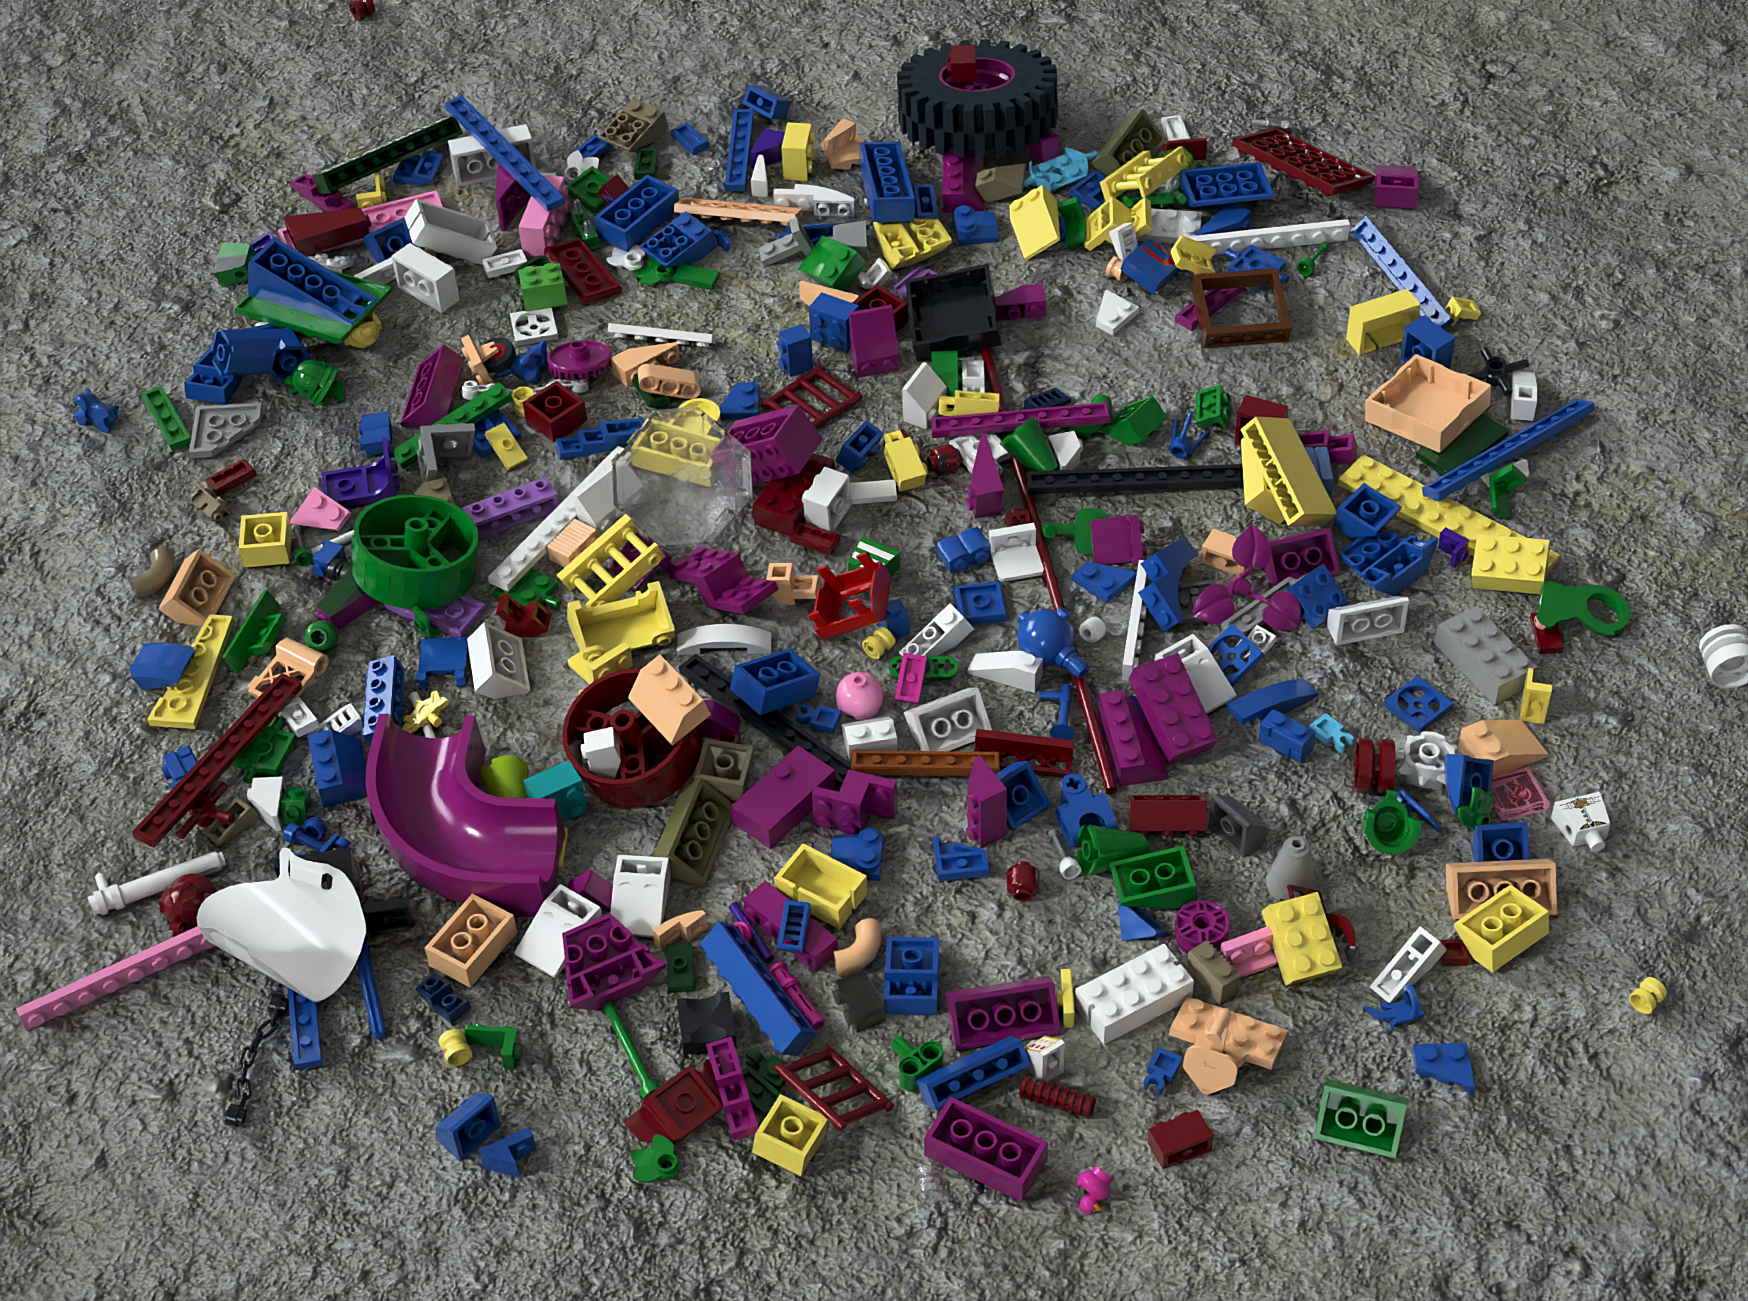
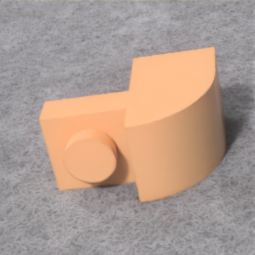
(791, 586)

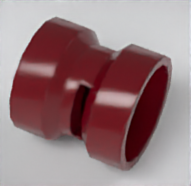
(361, 7)

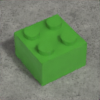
(542, 286)

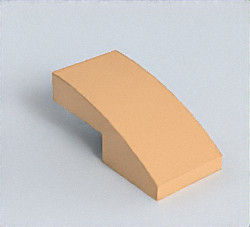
(684, 926)

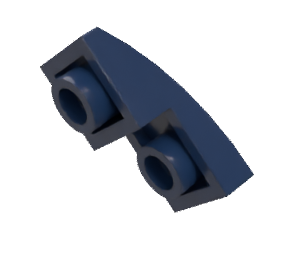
(443, 998)

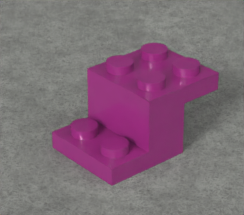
(855, 802)

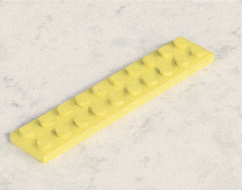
(1424, 511)

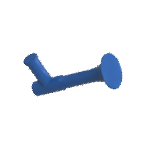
(1062, 729)

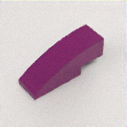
(1340, 448)

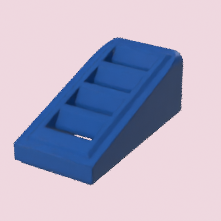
(794, 907)

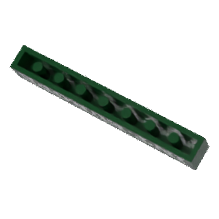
(387, 154)

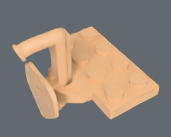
(1223, 1043)

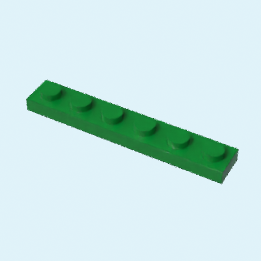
(468, 413)

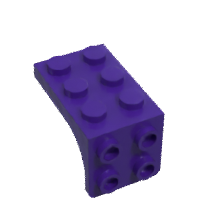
(365, 482)

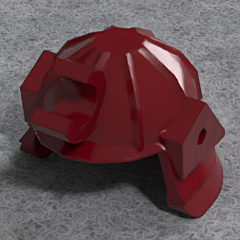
(183, 901)

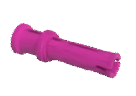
(792, 988)

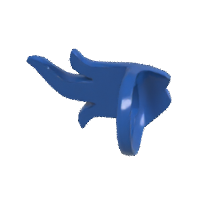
(1399, 1012)

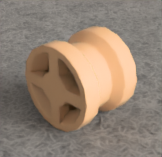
(1113, 269)

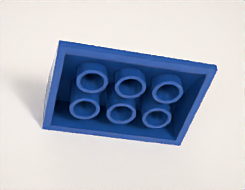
(1225, 184)

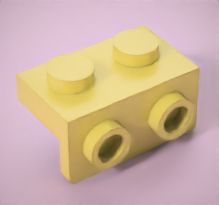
(1193, 255)

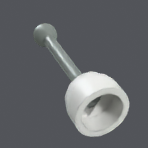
(1068, 866)

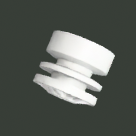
(1726, 655)

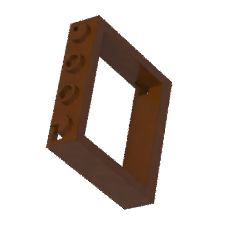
(1240, 334)

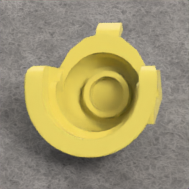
(366, 333)

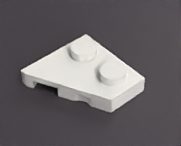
(1115, 313)

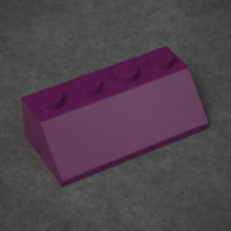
(960, 181)
(432, 388)
(1130, 739)
(1003, 1010)

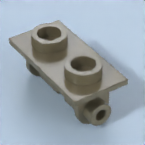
(204, 498)

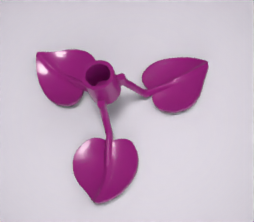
(1215, 604)

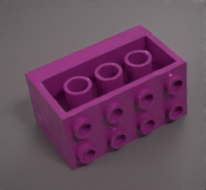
(777, 442)

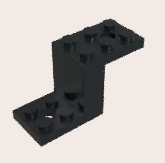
(378, 914)

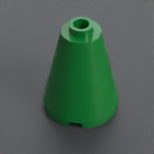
(1030, 447)
(1107, 845)

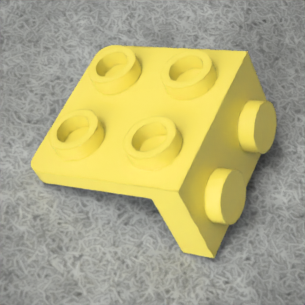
(614, 660)

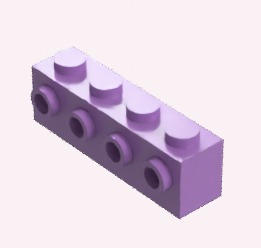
(513, 507)

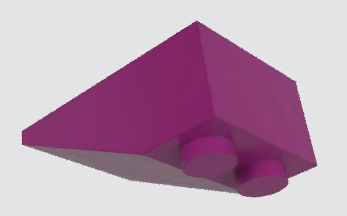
(509, 197)
(873, 341)
(986, 486)

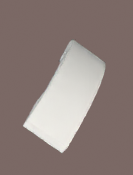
(724, 636)

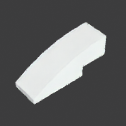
(973, 376)

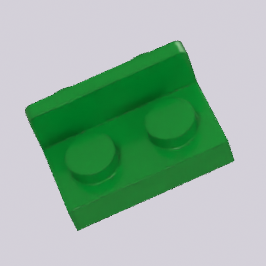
(1212, 407)

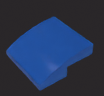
(418, 169)
(1089, 190)
(480, 443)

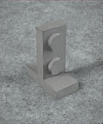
(787, 245)

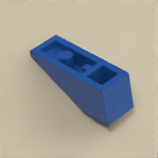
(1229, 219)

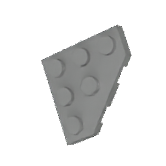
(222, 425)

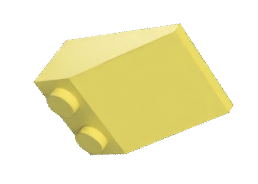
(1035, 221)

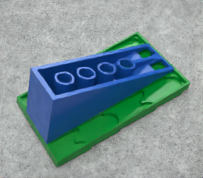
(306, 296)

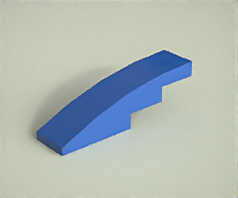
(598, 440)
(1280, 696)

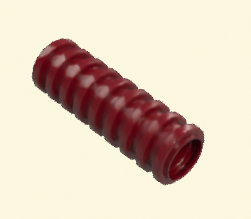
(1057, 1097)

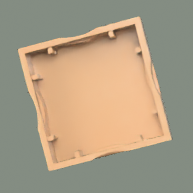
(1427, 403)

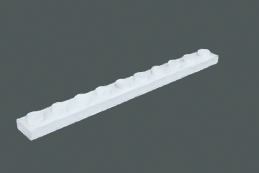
(535, 545)

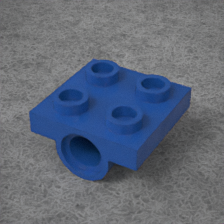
(1317, 594)

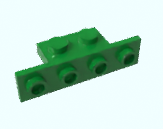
(256, 633)

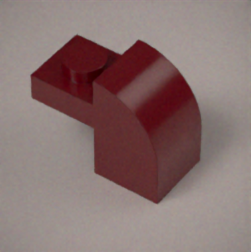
(523, 620)

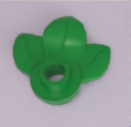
(654, 273)
(1479, 810)
(651, 1161)

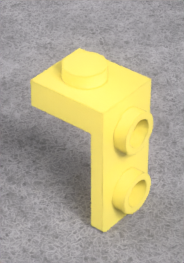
(373, 198)

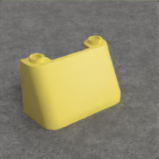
(635, 620)

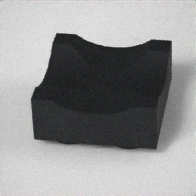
(705, 1021)

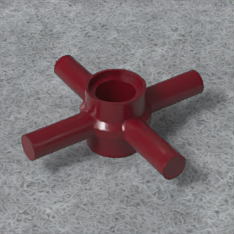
(205, 812)

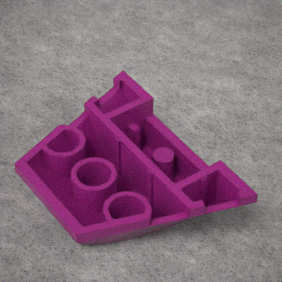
(605, 963)

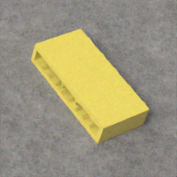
(1288, 471)

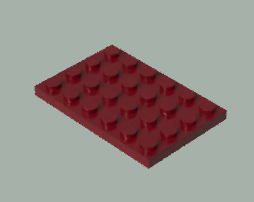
(1303, 161)

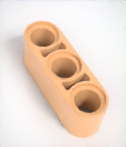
(682, 382)

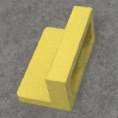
(1534, 700)

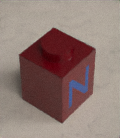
(612, 189)

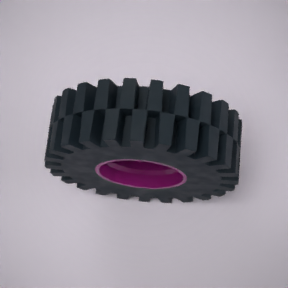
(1004, 107)

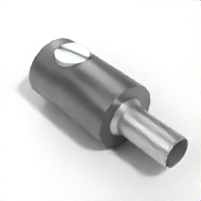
(1281, 123)

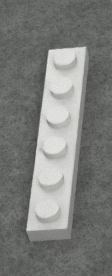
(1136, 627)

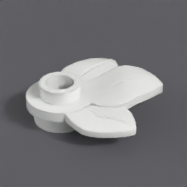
(578, 165)
(631, 260)

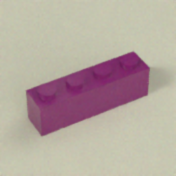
(766, 908)

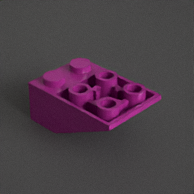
(1396, 186)

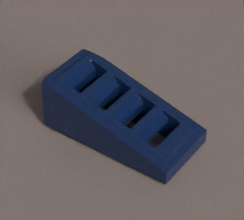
(1039, 400)

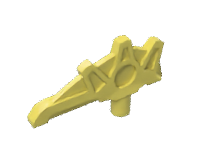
(425, 712)

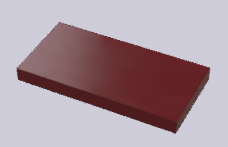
(583, 270)

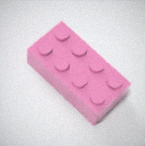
(542, 228)

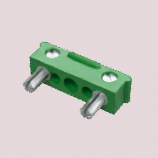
(582, 225)

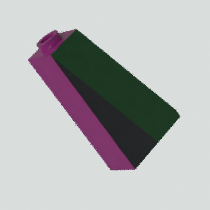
(344, 602)

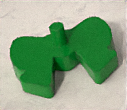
(336, 390)

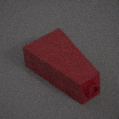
(326, 229)

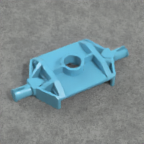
(1071, 166)

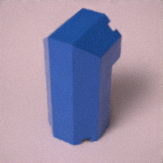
(258, 352)

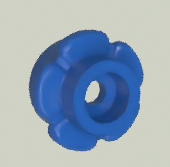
(315, 828)

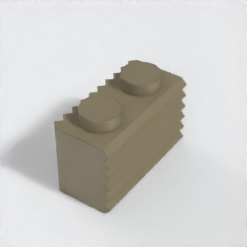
(1213, 972)

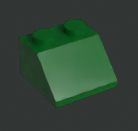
(1136, 422)

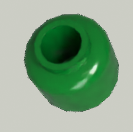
(314, 635)

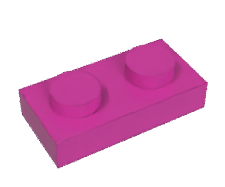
(910, 678)

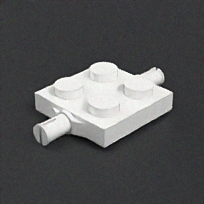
(969, 445)

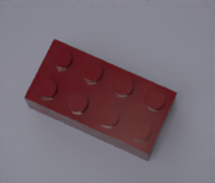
(781, 502)

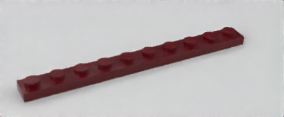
(216, 760)

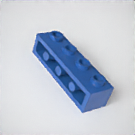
(383, 693)
(973, 1072)

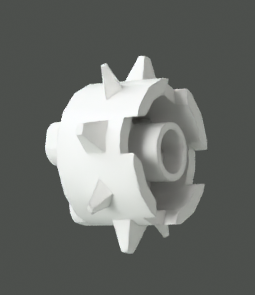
(1425, 760)

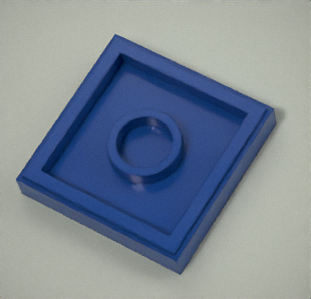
(981, 602)

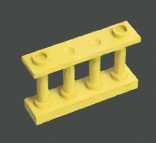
(1143, 173)
(601, 550)

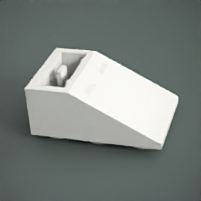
(1203, 671)
(640, 892)
(543, 940)

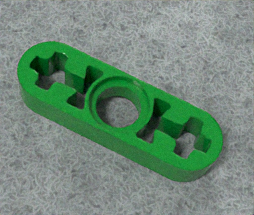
(941, 660)

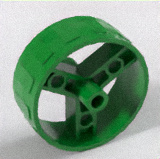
(398, 553)

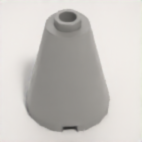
(1293, 867)

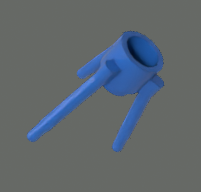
(1181, 445)
(1405, 798)

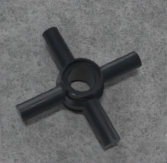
(1497, 370)

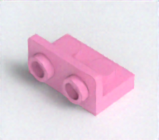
(1250, 952)

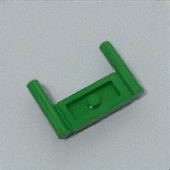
(1159, 199)

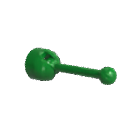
(1309, 263)

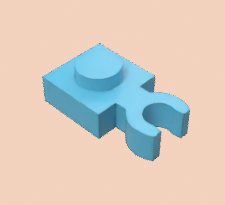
(1329, 731)

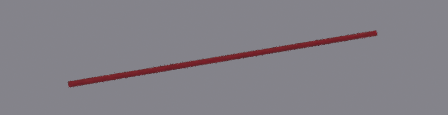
(1053, 588)

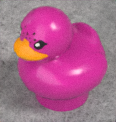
(1097, 1184)

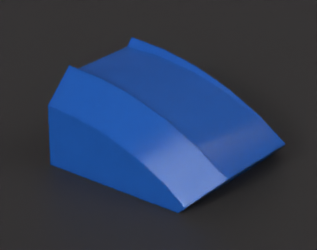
(161, 664)
(1462, 775)

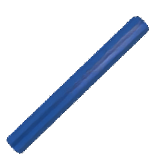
(371, 993)

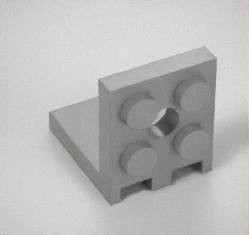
(443, 442)

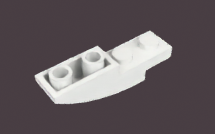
(817, 199)

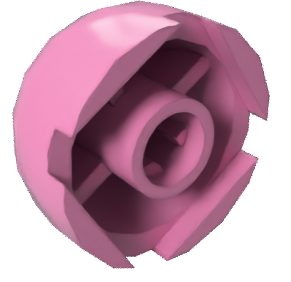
(859, 695)

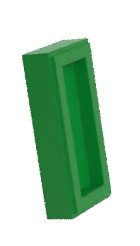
(696, 276)

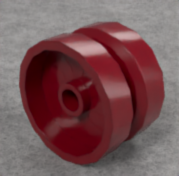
(1370, 765)

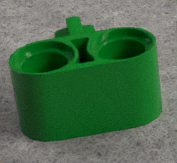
(916, 1061)

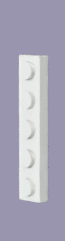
(662, 335)

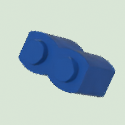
(373, 429)
(964, 550)

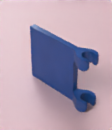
(443, 656)

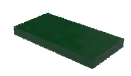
(1474, 440)

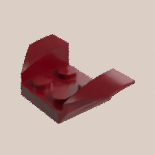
(678, 1105)

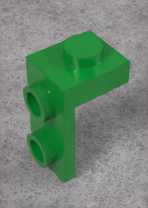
(1075, 221)
(1501, 484)
(497, 1036)

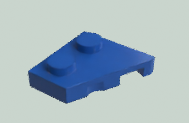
(741, 402)
(1445, 1063)

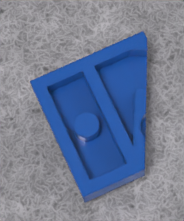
(1103, 580)
(959, 861)

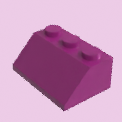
(1301, 554)
(985, 805)

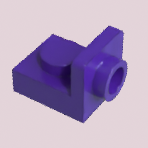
(1455, 545)

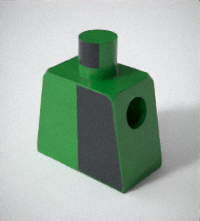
(233, 262)

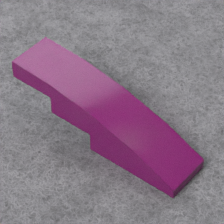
(328, 201)
(732, 1088)

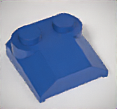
(974, 226)
(860, 851)

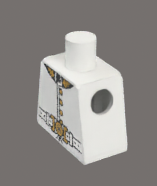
(1583, 820)

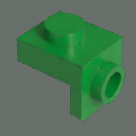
(294, 805)

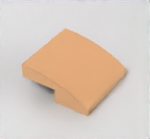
(846, 155)

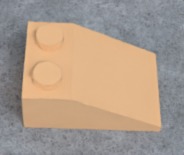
(1504, 741)

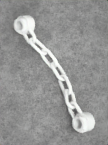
(471, 389)

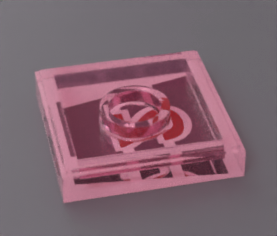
(1517, 794)

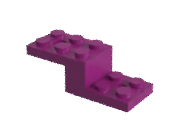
(722, 580)

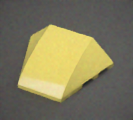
(910, 241)

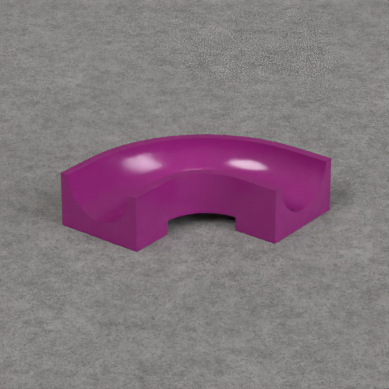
(450, 830)

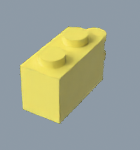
(968, 403)
(904, 461)

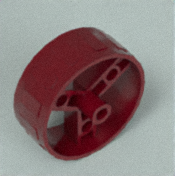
(636, 734)

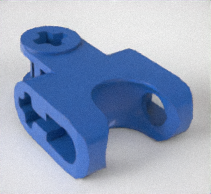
(1081, 809)

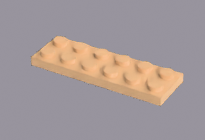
(744, 211)

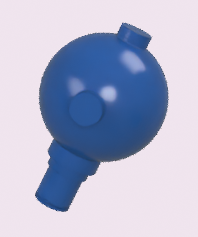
(1050, 637)

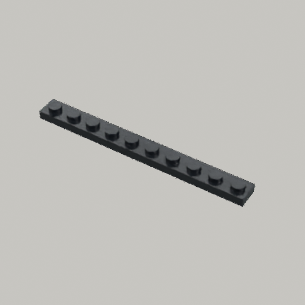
(1134, 479)
(771, 723)

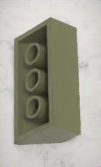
(1131, 138)
(695, 832)

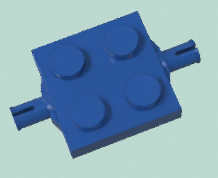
(1256, 259)

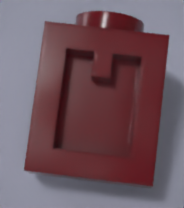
(1017, 517)

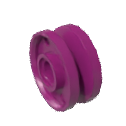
(1199, 923)

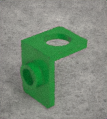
(423, 624)

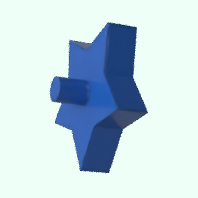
(722, 239)

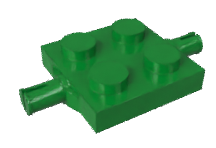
(533, 587)
(267, 751)

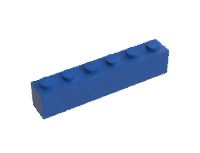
(758, 989)

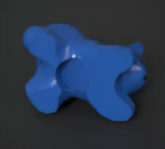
(528, 364)
(94, 410)

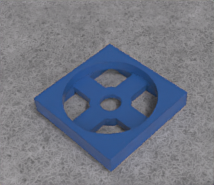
(1219, 644)
(1431, 695)

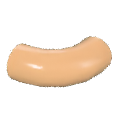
(862, 950)

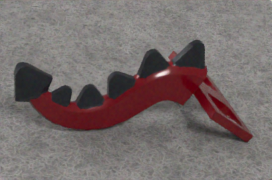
(1335, 921)

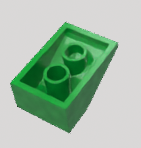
(833, 264)
(1155, 880)

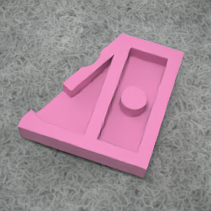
(321, 512)

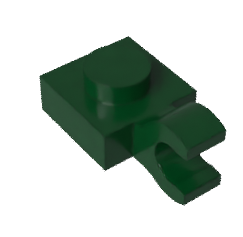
(766, 1067)

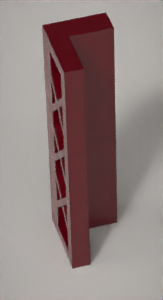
(1026, 748)

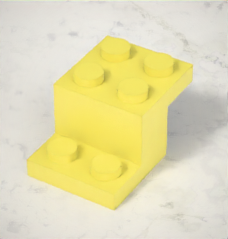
(1112, 215)

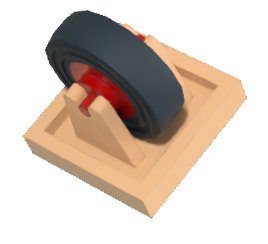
(488, 358)

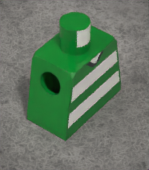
(878, 552)

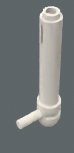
(118, 896)

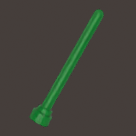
(647, 1084)

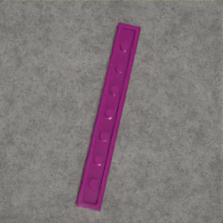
(1009, 420)

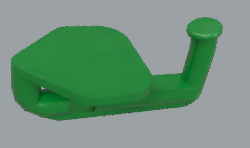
(1080, 529)

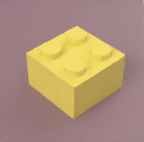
(798, 151)
(265, 539)
(790, 1135)

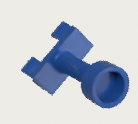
(294, 833)

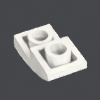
(1260, 638)

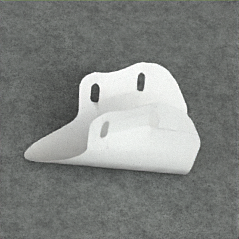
(290, 926)

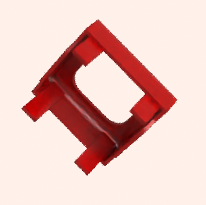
(840, 587)

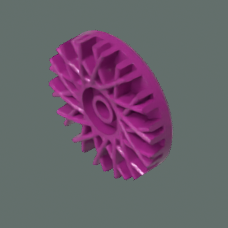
(579, 358)

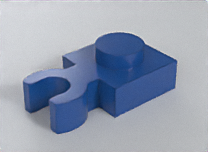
(821, 719)
(1162, 1067)

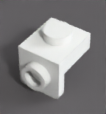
(876, 275)

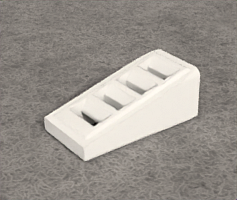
(759, 179)
(1118, 241)
(347, 717)

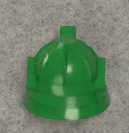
(312, 380)
(1390, 826)

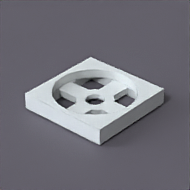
(532, 316)

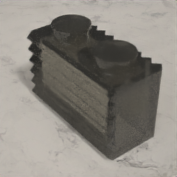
(859, 1000)

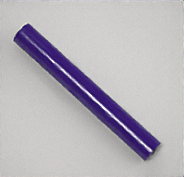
(755, 939)

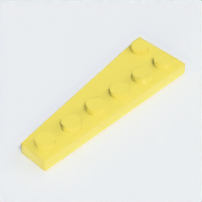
(185, 701)

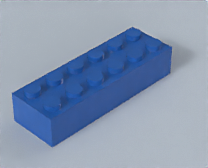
(886, 182)

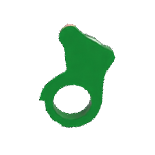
(1567, 603)

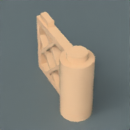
(293, 657)

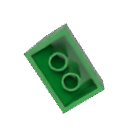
(1361, 1118)

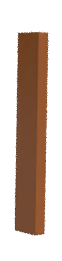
(920, 762)

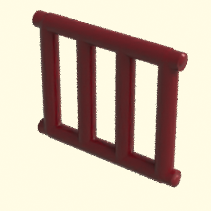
(804, 382)
(824, 1104)

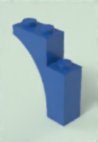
(1164, 572)

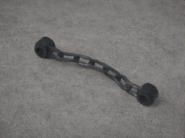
(236, 1114)

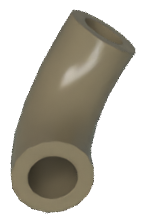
(157, 575)

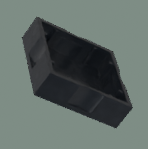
(953, 312)

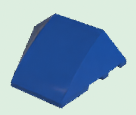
(1388, 560)

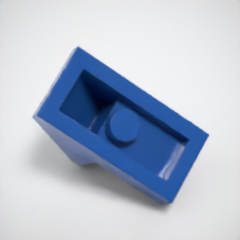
(502, 1154)

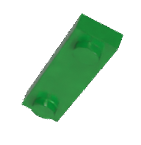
(166, 418)

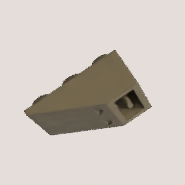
(635, 126)

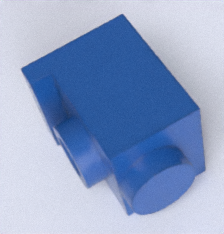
(325, 555)

